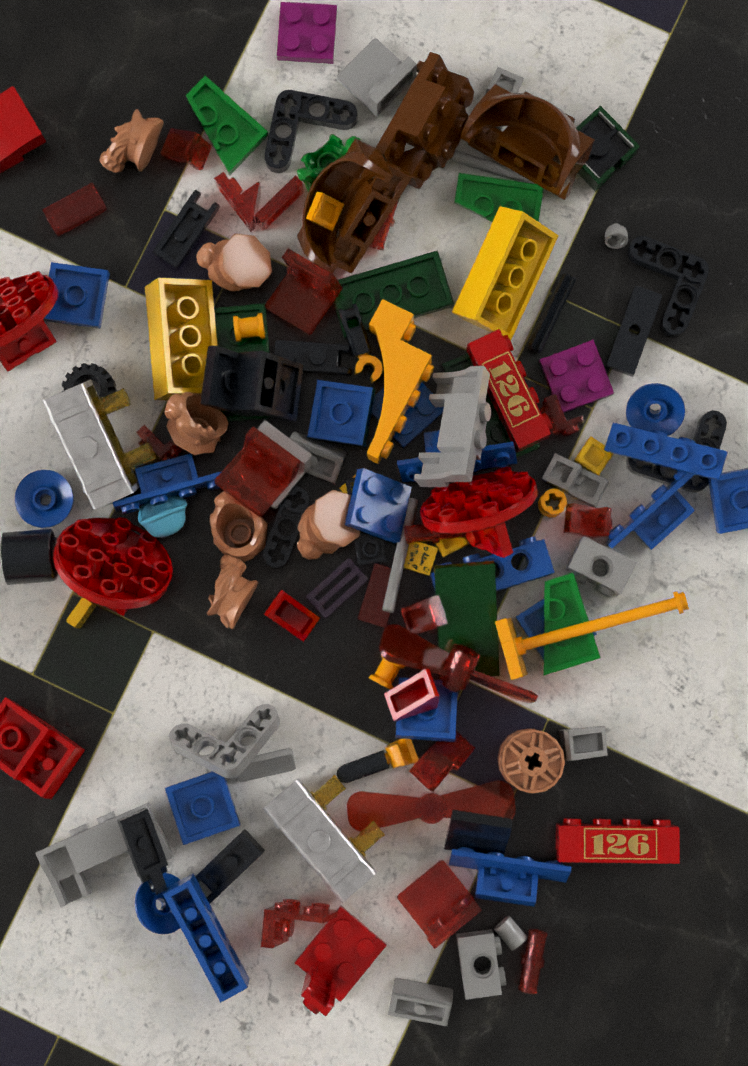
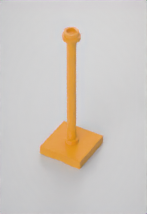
(516, 647)

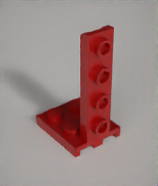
(336, 960)

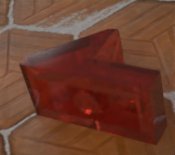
(244, 204)

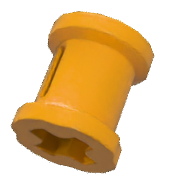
(249, 327)
(548, 511)
(386, 673)

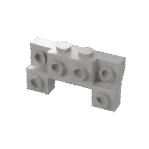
(461, 428)
(85, 849)

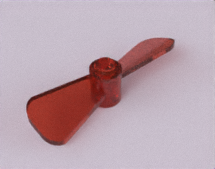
(455, 668)
(385, 809)

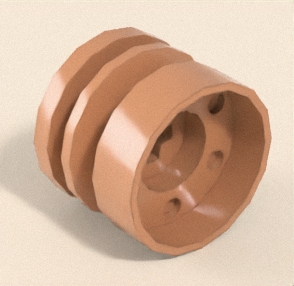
(515, 768)

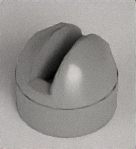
(619, 238)

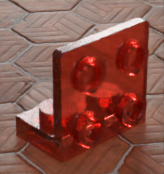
(303, 293)
(258, 472)
(439, 903)
(280, 923)

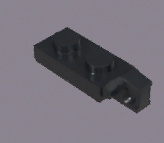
(144, 849)

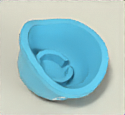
(164, 518)

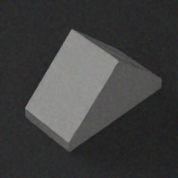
(583, 743)

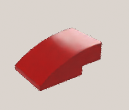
(17, 130)
(34, 750)

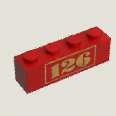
(509, 392)
(617, 842)

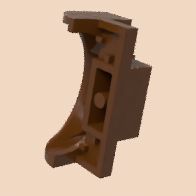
(428, 120)
(533, 141)
(364, 210)

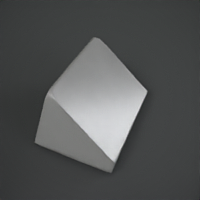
(326, 459)
(268, 764)
(421, 1001)

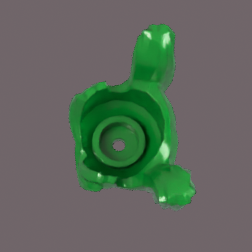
(318, 160)

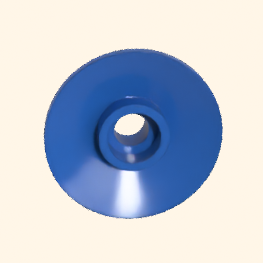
(665, 419)
(30, 494)
(155, 920)

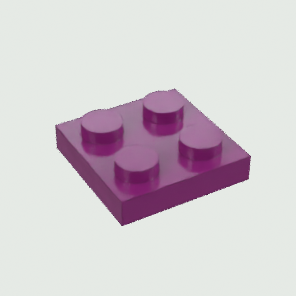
(306, 32)
(576, 376)

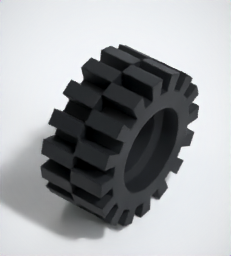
(91, 372)

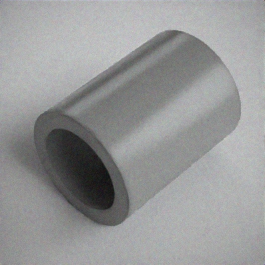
(510, 933)

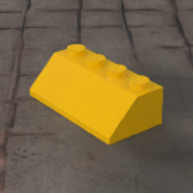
(505, 272)
(179, 333)

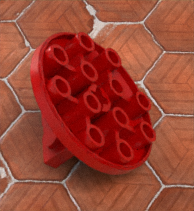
(22, 310)
(481, 508)
(112, 563)

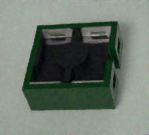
(610, 149)

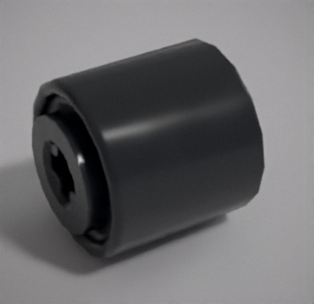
(28, 556)

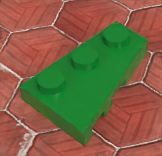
(225, 123)
(486, 194)
(562, 609)

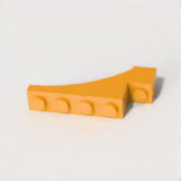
(403, 373)

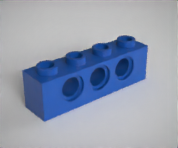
(537, 567)
(206, 937)

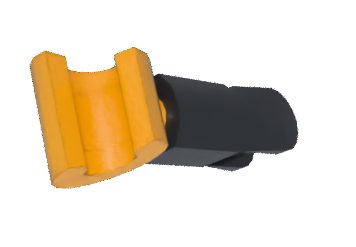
(360, 343)
(397, 754)

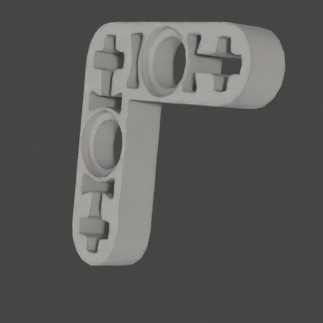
(223, 751)

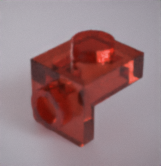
(186, 147)
(556, 416)
(165, 451)
(587, 521)

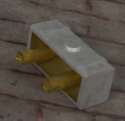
(93, 444)
(320, 840)

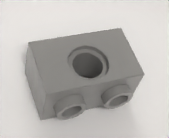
(617, 567)
(476, 982)

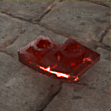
(440, 760)

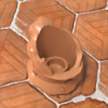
(133, 143)
(236, 262)
(194, 425)
(324, 527)
(237, 528)
(231, 591)

